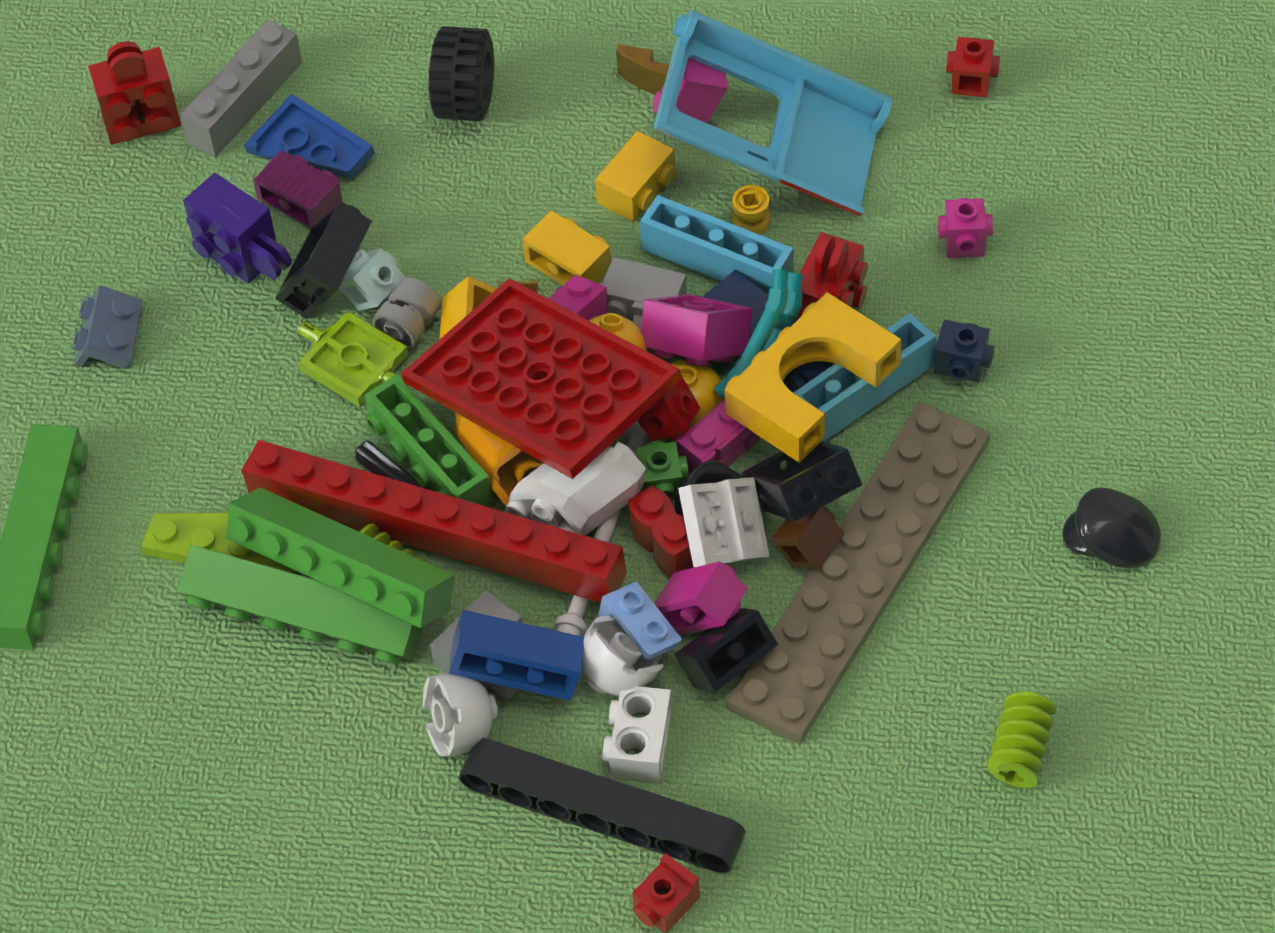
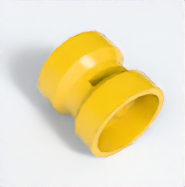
(751, 209)

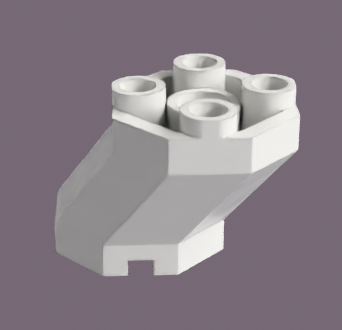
(584, 501)

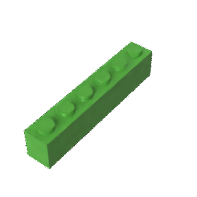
(35, 530)
(340, 557)
(295, 602)

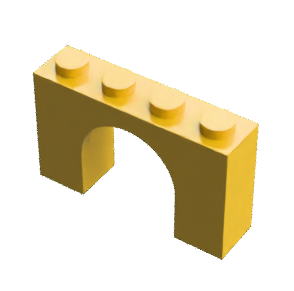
(823, 333)

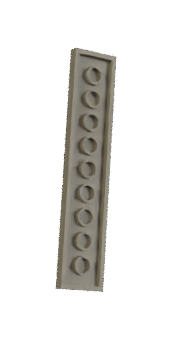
(861, 574)

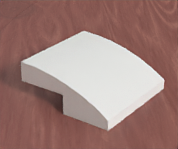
(723, 522)

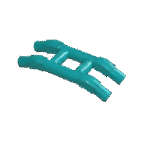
(781, 308)

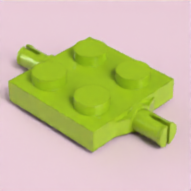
(350, 356)

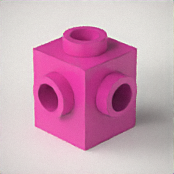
(965, 227)

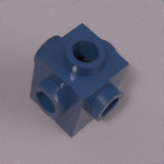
(963, 351)

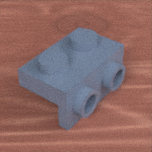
(107, 327)

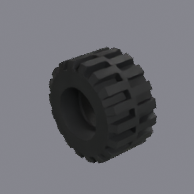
(461, 73)

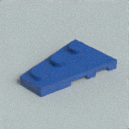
(312, 135)

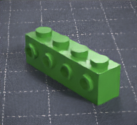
(425, 443)

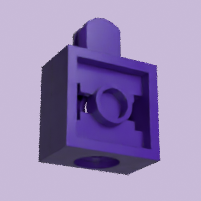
(234, 230)

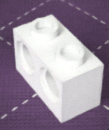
(643, 733)

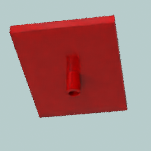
(541, 377)

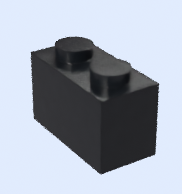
(726, 650)

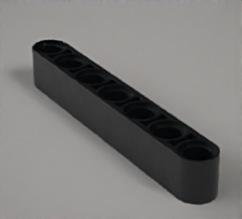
(603, 805)

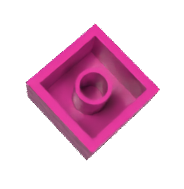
(695, 328)

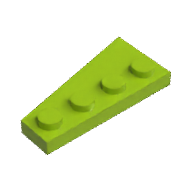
(173, 534)

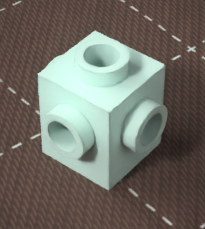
(370, 278)

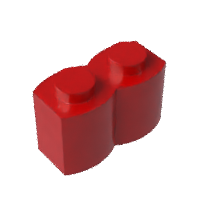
(660, 530)

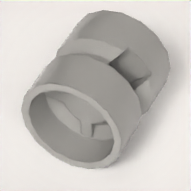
(408, 311)

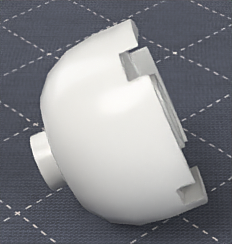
(613, 659)
(459, 712)

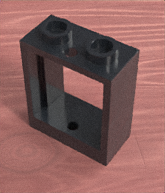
(323, 259)
(806, 485)

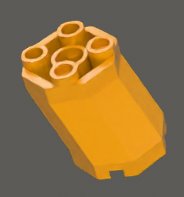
(498, 458)

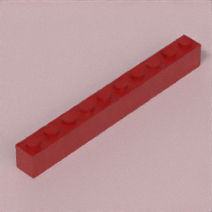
(440, 522)

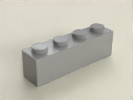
(241, 88)

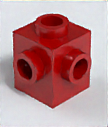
(974, 59)
(670, 414)

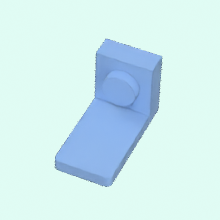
(640, 620)

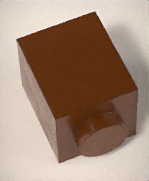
(809, 539)

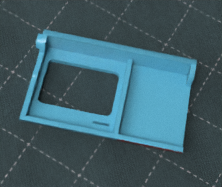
(822, 119)

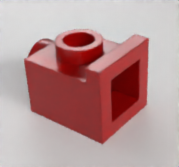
(665, 909)

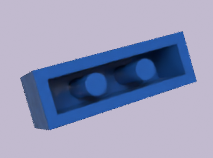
(516, 655)

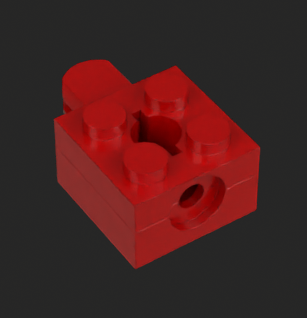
(132, 85)
(834, 268)

